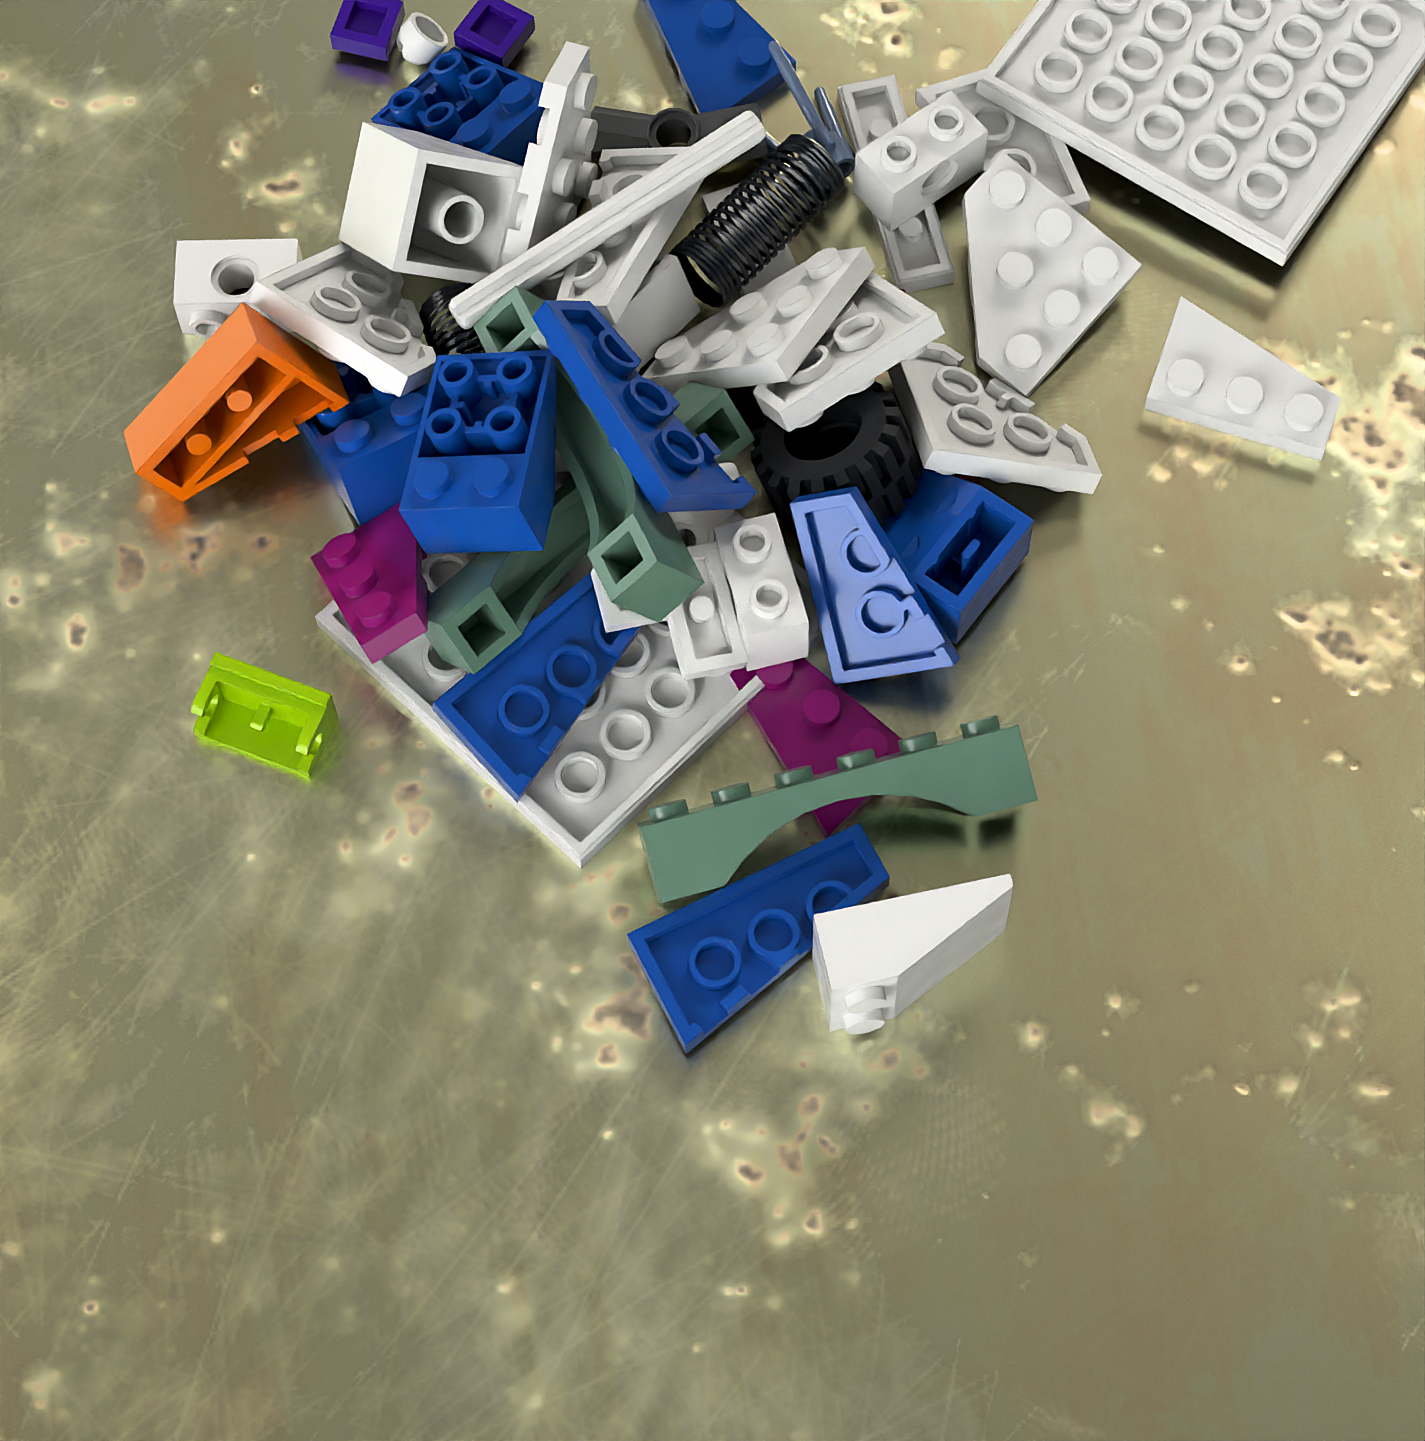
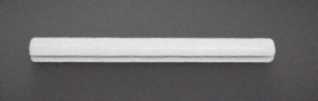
(610, 217)

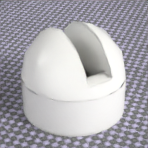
(421, 39)

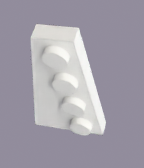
(618, 266)

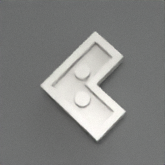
(701, 627)

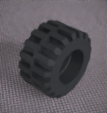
(851, 445)

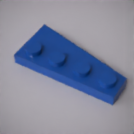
(638, 414)
(535, 688)
(746, 935)

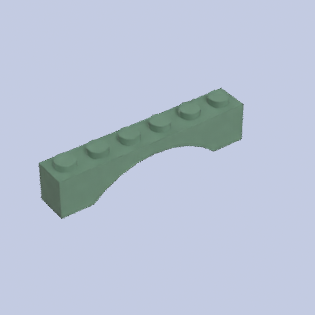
(630, 544)
(498, 592)
(706, 844)

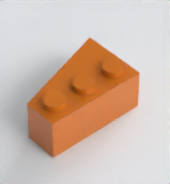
(230, 401)

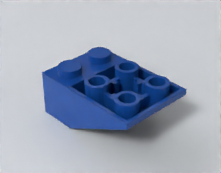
(470, 105)
(367, 443)
(485, 454)
(958, 546)

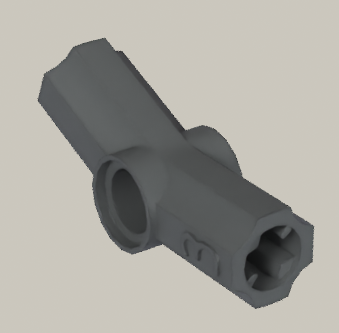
(673, 125)

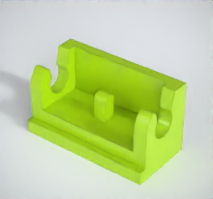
(263, 715)

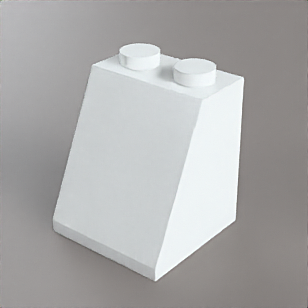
(429, 204)

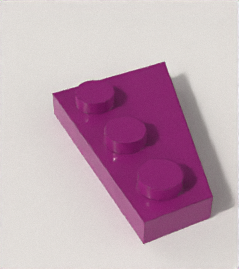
(378, 582)
(812, 724)

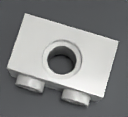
(920, 160)
(215, 268)
(763, 591)

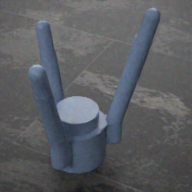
(828, 136)

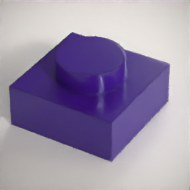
(368, 27)
(494, 31)

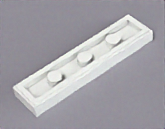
(917, 248)

